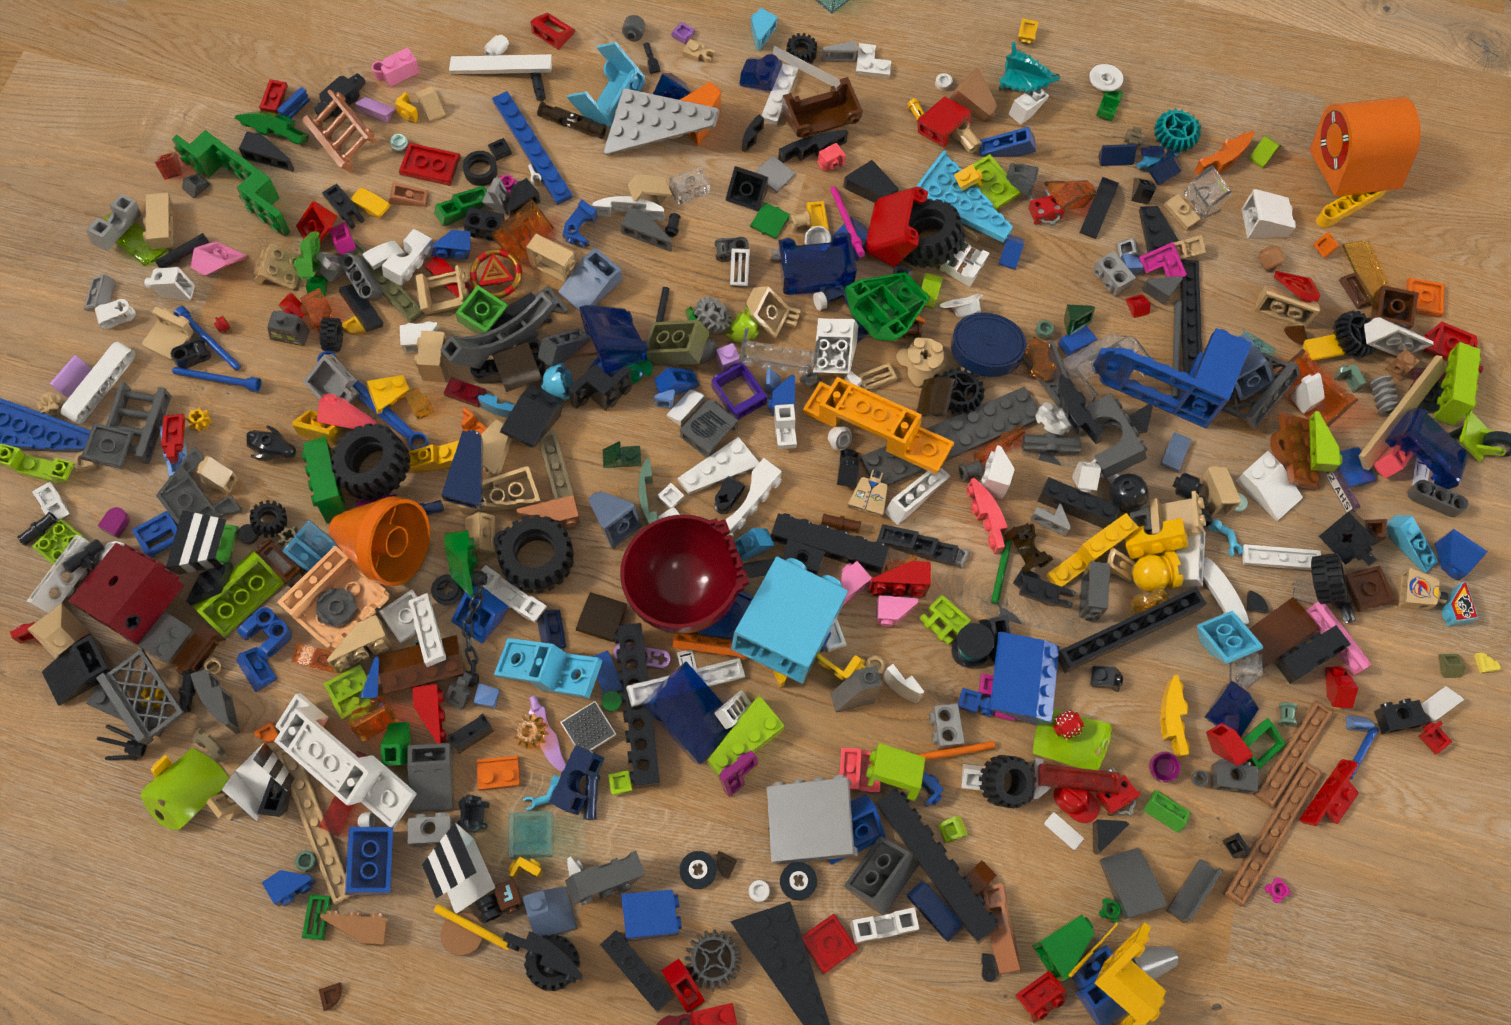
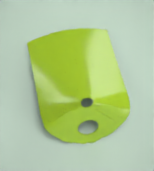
(1077, 751)
(184, 789)

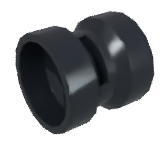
(488, 908)

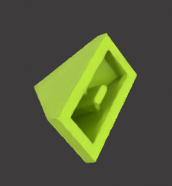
(1264, 151)
(931, 286)

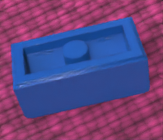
(255, 669)

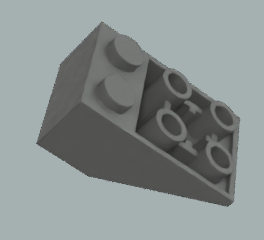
(431, 776)

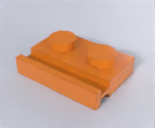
(498, 773)

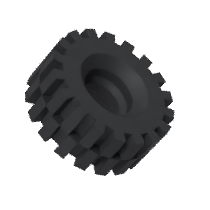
(543, 979)

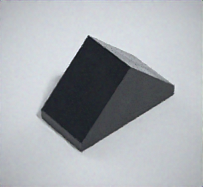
(1142, 190)
(1141, 418)
(275, 800)
(1105, 832)

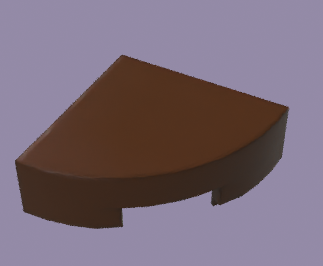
(1296, 333)
(330, 995)

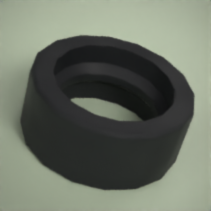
(475, 157)

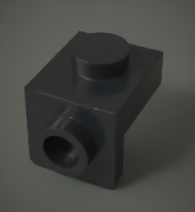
(1106, 677)

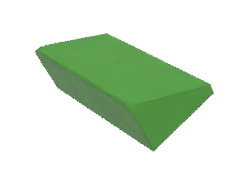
(1167, 811)

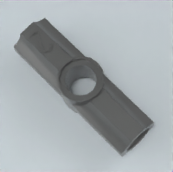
(1051, 444)

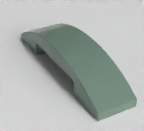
(646, 478)

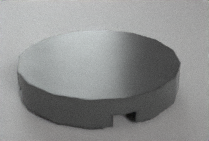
(336, 607)

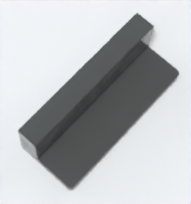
(1194, 891)

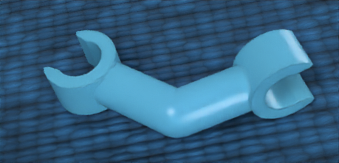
(1217, 526)
(543, 799)

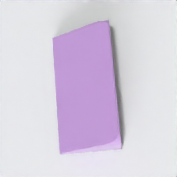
(375, 109)
(70, 376)

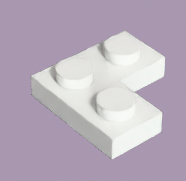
(868, 65)

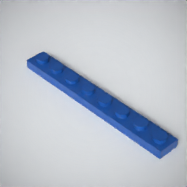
(532, 148)

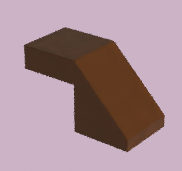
(980, 877)

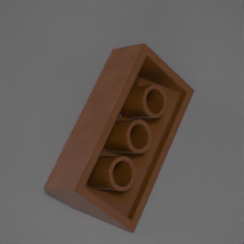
(407, 669)

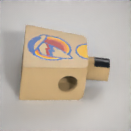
(1419, 591)

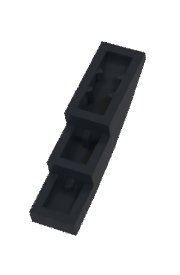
(812, 144)
(919, 545)

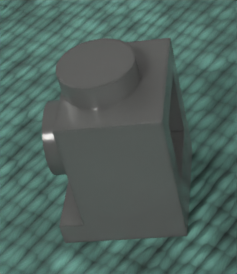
(1142, 515)

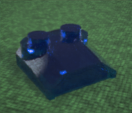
(760, 72)

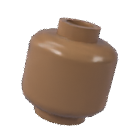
(1271, 258)

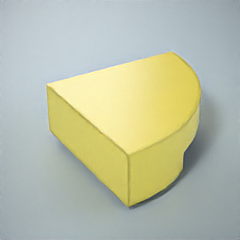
(1486, 663)

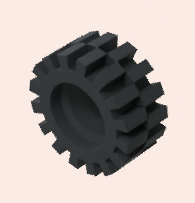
(802, 41)
(331, 334)
(268, 509)

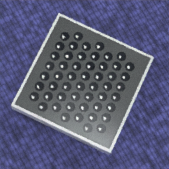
(588, 727)

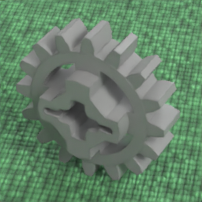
(713, 314)

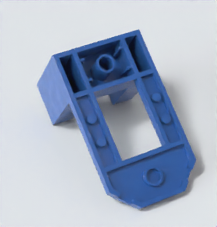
(1202, 390)

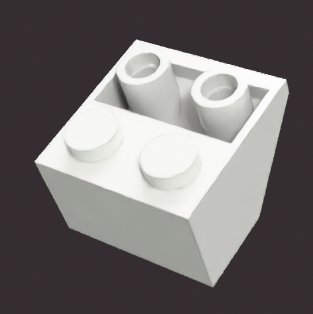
(997, 473)

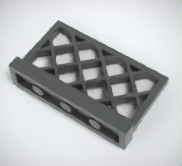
(1270, 395)
(124, 704)

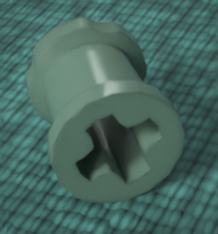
(1287, 714)

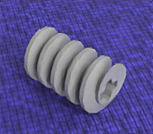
(1383, 395)

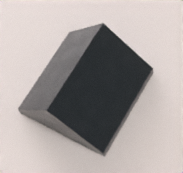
(747, 188)

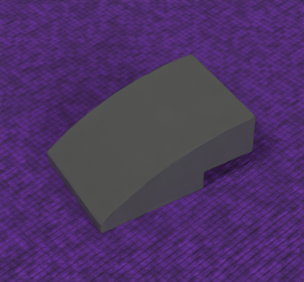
(216, 698)
(1132, 883)

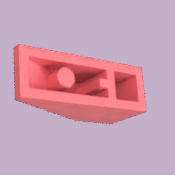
(341, 413)
(1392, 461)

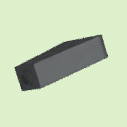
(857, 689)

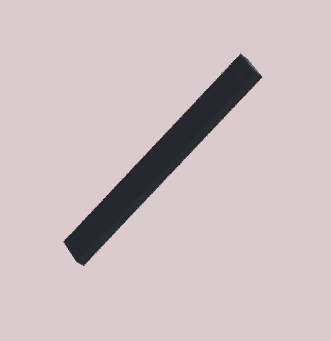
(1190, 313)

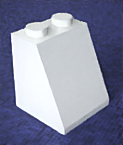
(1267, 215)

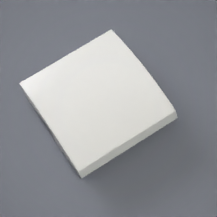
(908, 688)

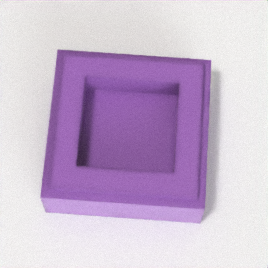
(683, 33)

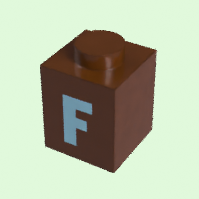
(508, 896)

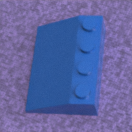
(1024, 678)

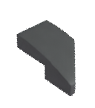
(560, 307)

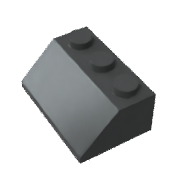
(882, 875)

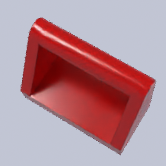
(548, 34)

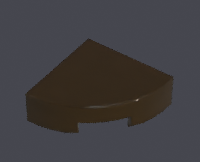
(725, 864)

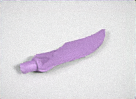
(551, 747)

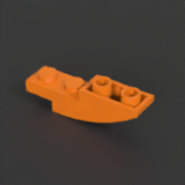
(1228, 155)

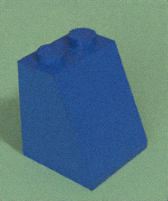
(650, 915)

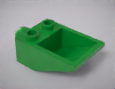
(461, 559)

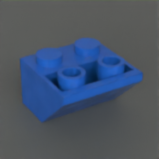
(1100, 1005)

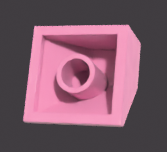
(214, 257)

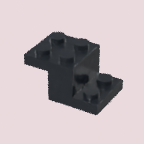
(600, 387)

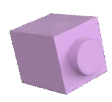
(726, 357)

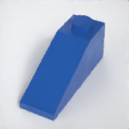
(1009, 144)

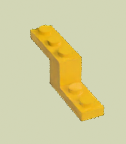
(1092, 550)

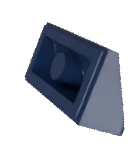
(1117, 155)
(551, 628)

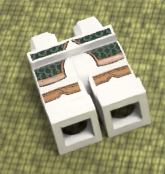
(966, 264)

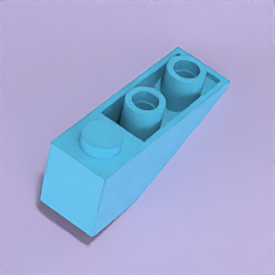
(1411, 541)

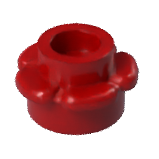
(222, 324)

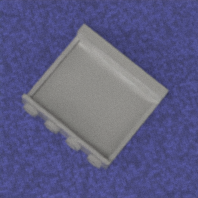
(810, 820)

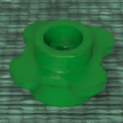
(1104, 912)

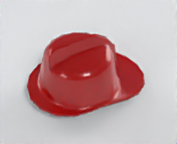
(1077, 804)

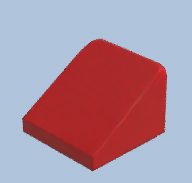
(1138, 305)

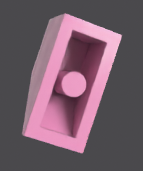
(854, 579)
(893, 609)

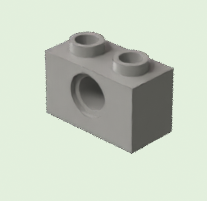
(417, 829)

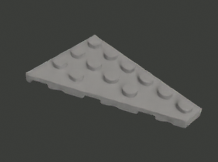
(654, 118)

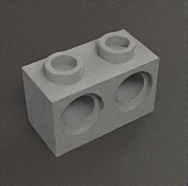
(1116, 271)
(952, 726)

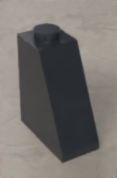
(869, 182)

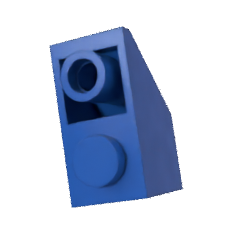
(453, 245)
(286, 885)

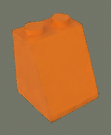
(706, 95)

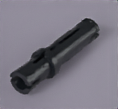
(182, 251)

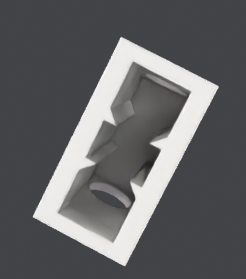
(171, 284)

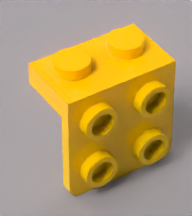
(855, 664)

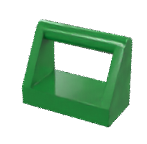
(1268, 727)

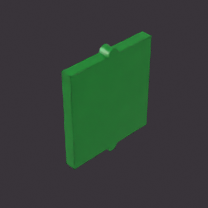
(770, 220)

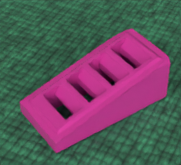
(342, 238)

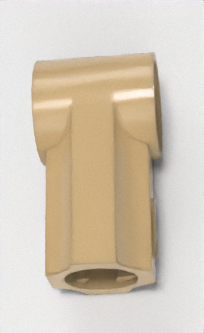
(966, 137)

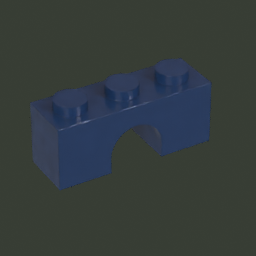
(567, 792)

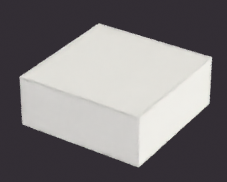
(670, 496)

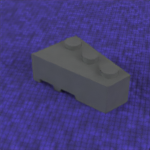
(604, 879)

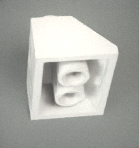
(1393, 338)

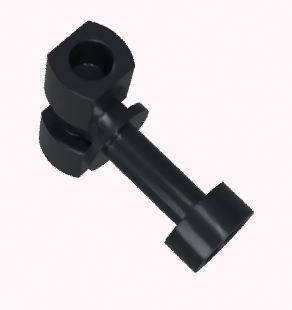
(85, 558)

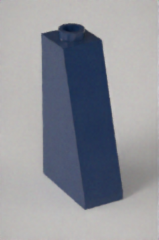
(465, 475)

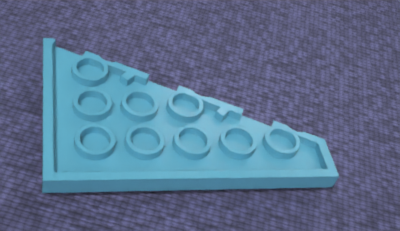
(970, 203)

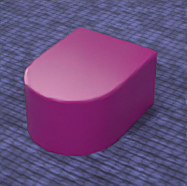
(114, 522)

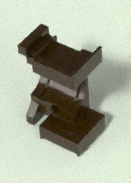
(1024, 538)

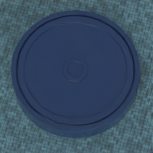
(988, 344)

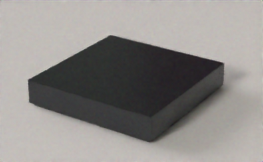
(210, 583)

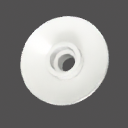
(1106, 77)

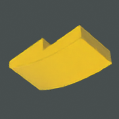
(370, 202)

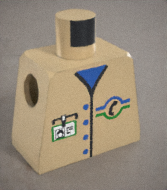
(870, 495)

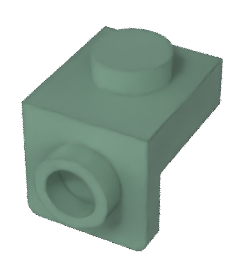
(1353, 377)

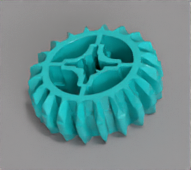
(1176, 135)

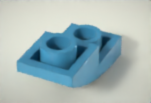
(491, 404)

